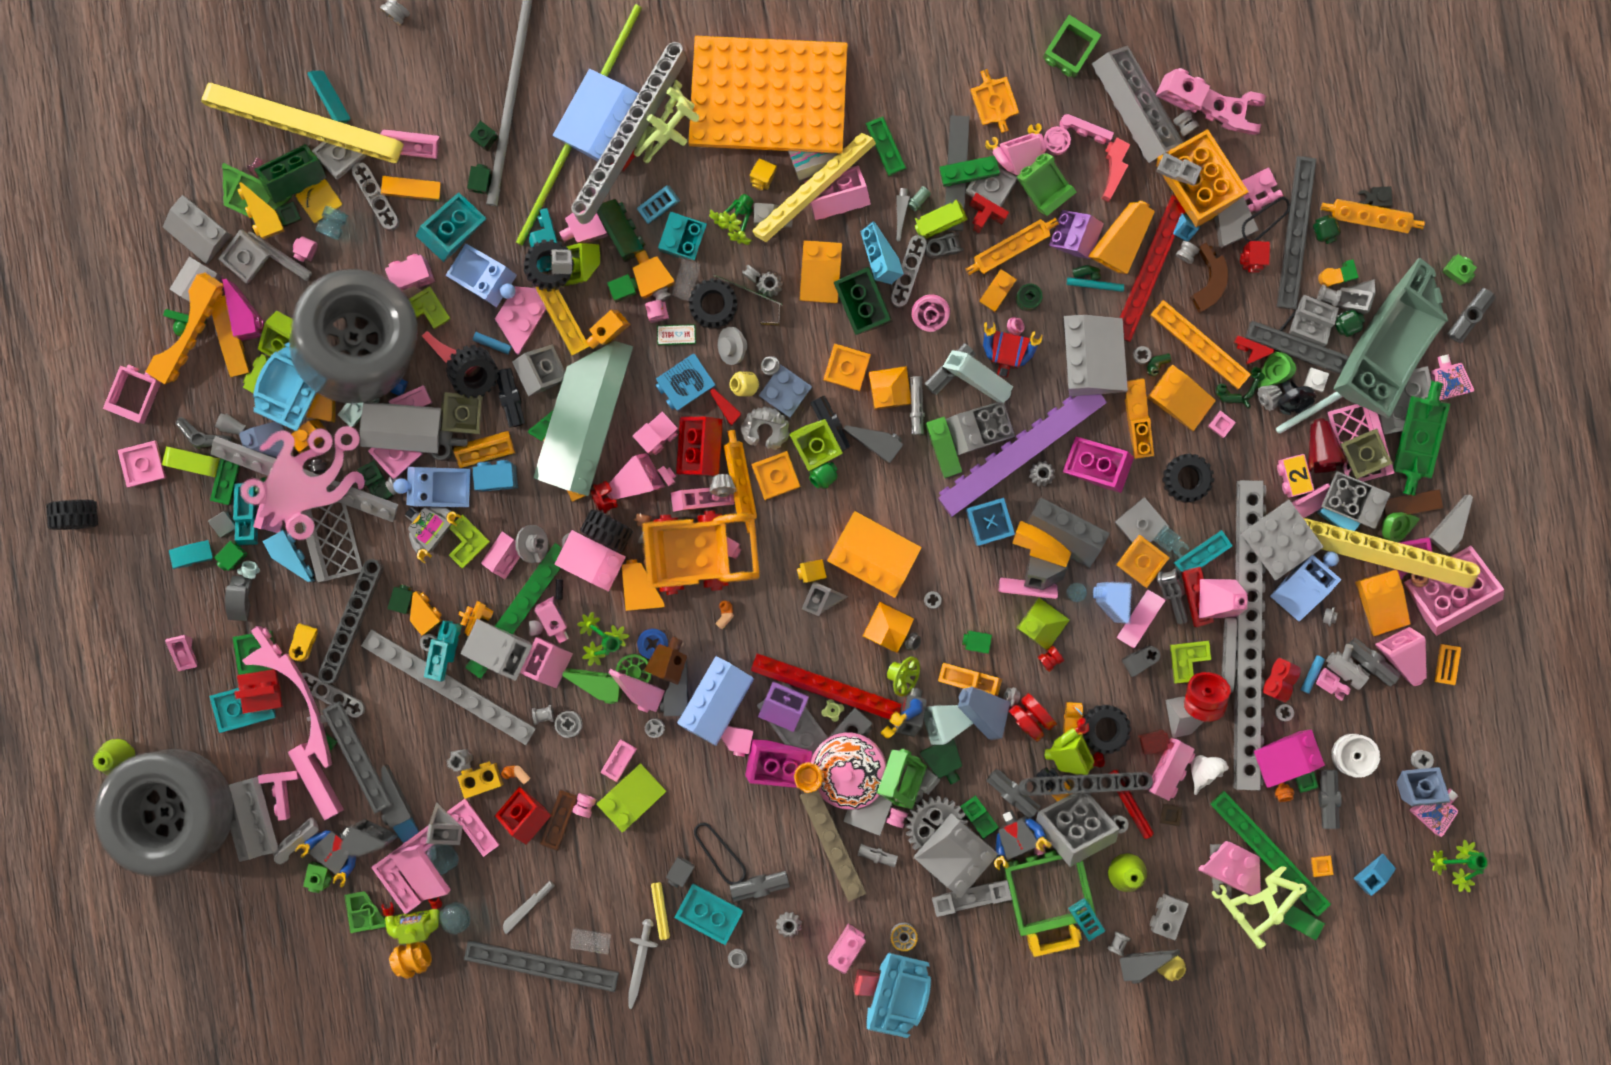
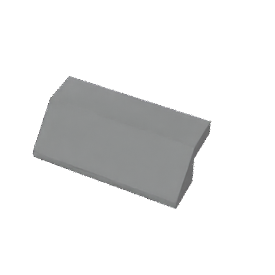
(400, 427)
(251, 821)

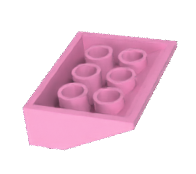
(1448, 604)

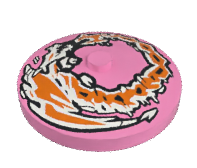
(850, 770)

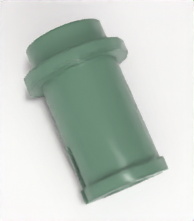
(916, 202)

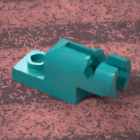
(545, 262)
(442, 650)

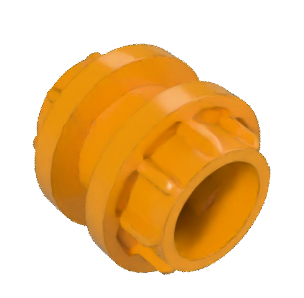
(410, 959)

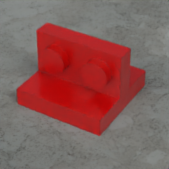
(986, 209)
(259, 691)

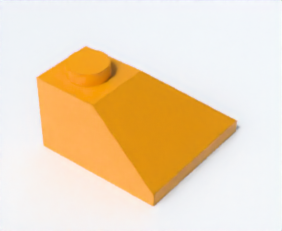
(890, 388)

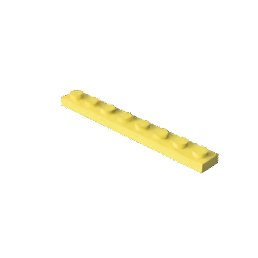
(813, 187)

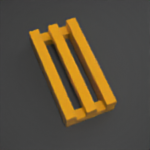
(1452, 681)

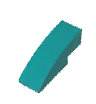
(244, 517)

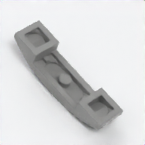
(974, 896)

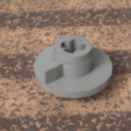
(731, 345)
(531, 544)

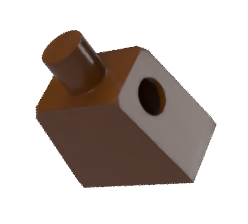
(667, 661)

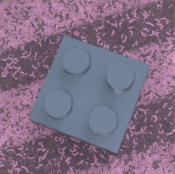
(785, 391)

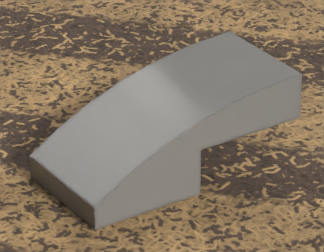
(1178, 170)

